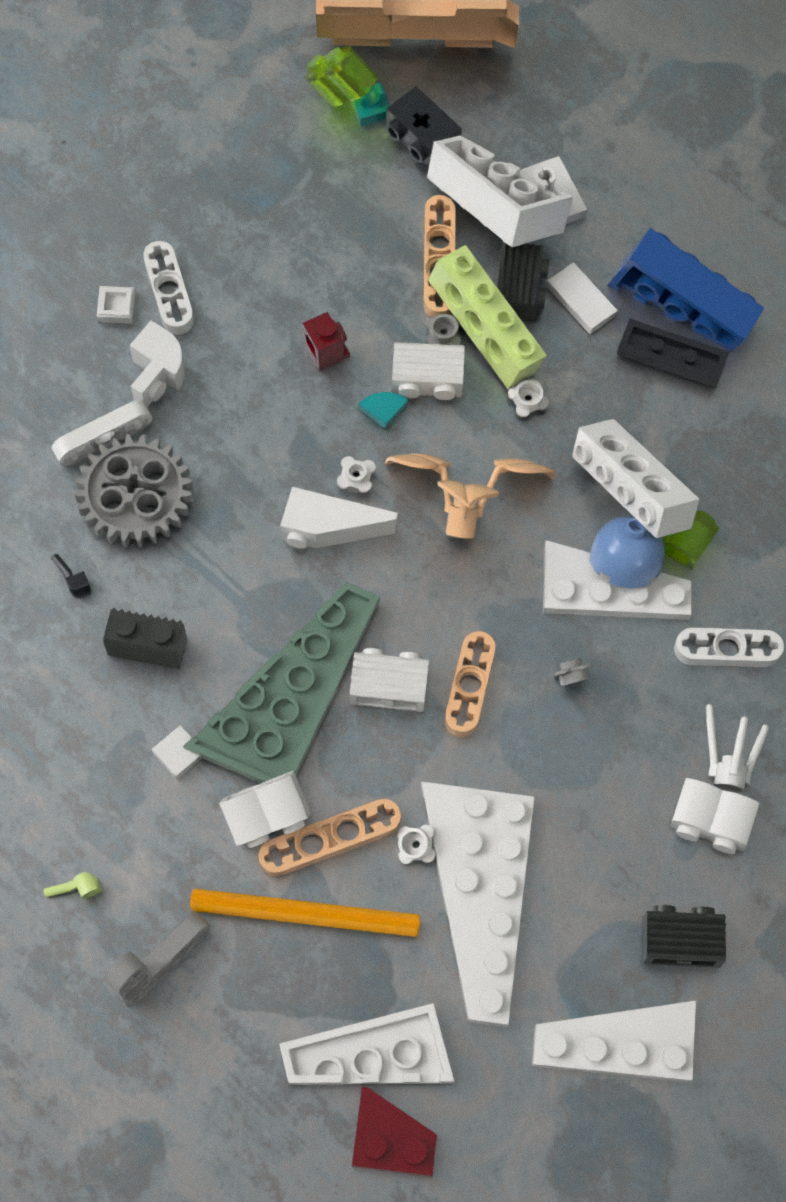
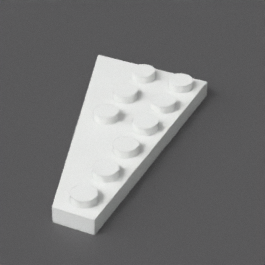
(481, 872)

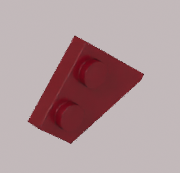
(391, 1139)

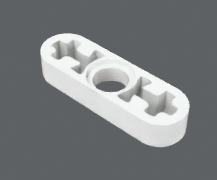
(163, 300)
(87, 438)
(754, 659)

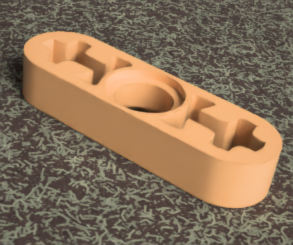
(466, 657)

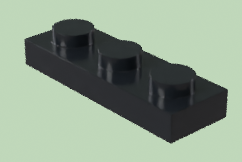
(672, 353)

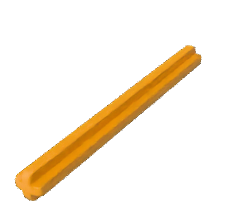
(305, 912)

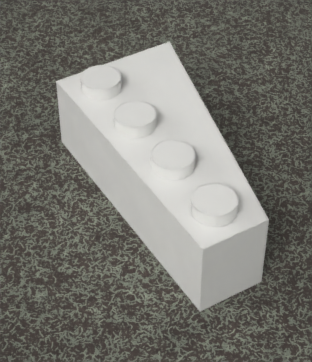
(497, 193)

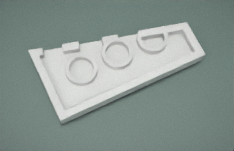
(625, 1043)
(382, 1050)

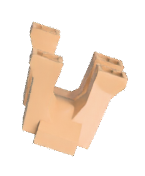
(455, 21)

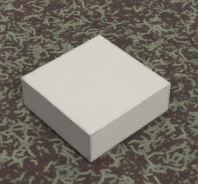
(116, 304)
(173, 755)

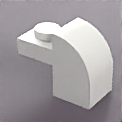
(162, 362)

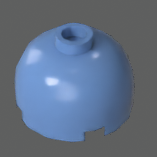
(627, 553)

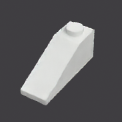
(327, 521)

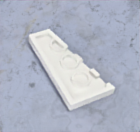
(577, 589)

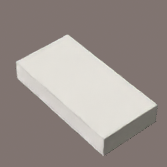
(581, 298)

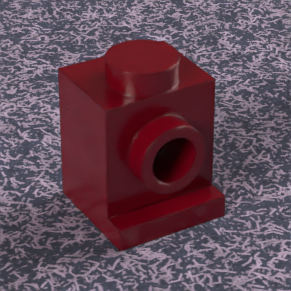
(325, 340)

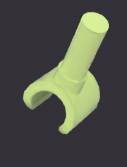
(85, 883)

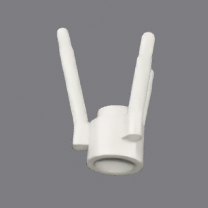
(731, 773)

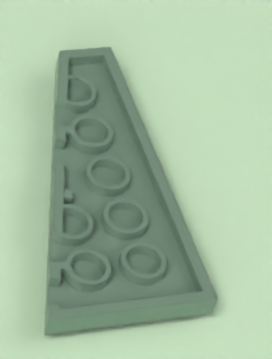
(285, 701)

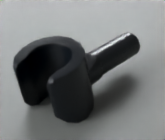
(77, 583)

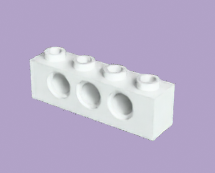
(635, 478)

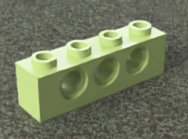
(486, 317)

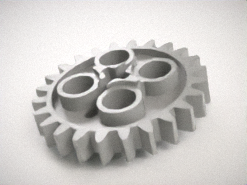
(127, 519)

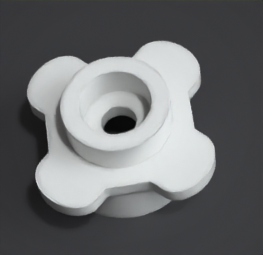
(528, 388)
(356, 484)
(408, 836)

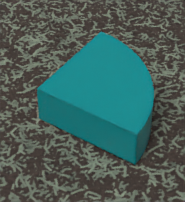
(383, 407)

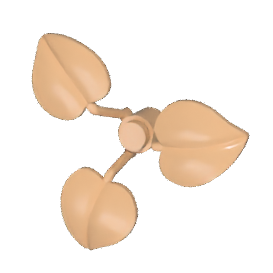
(463, 513)

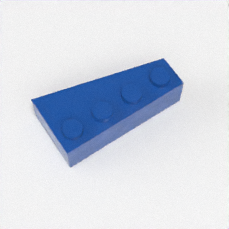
(687, 290)

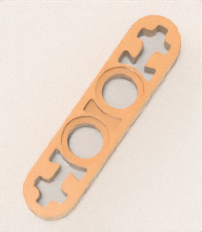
(431, 253)
(332, 843)

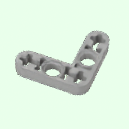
(134, 978)

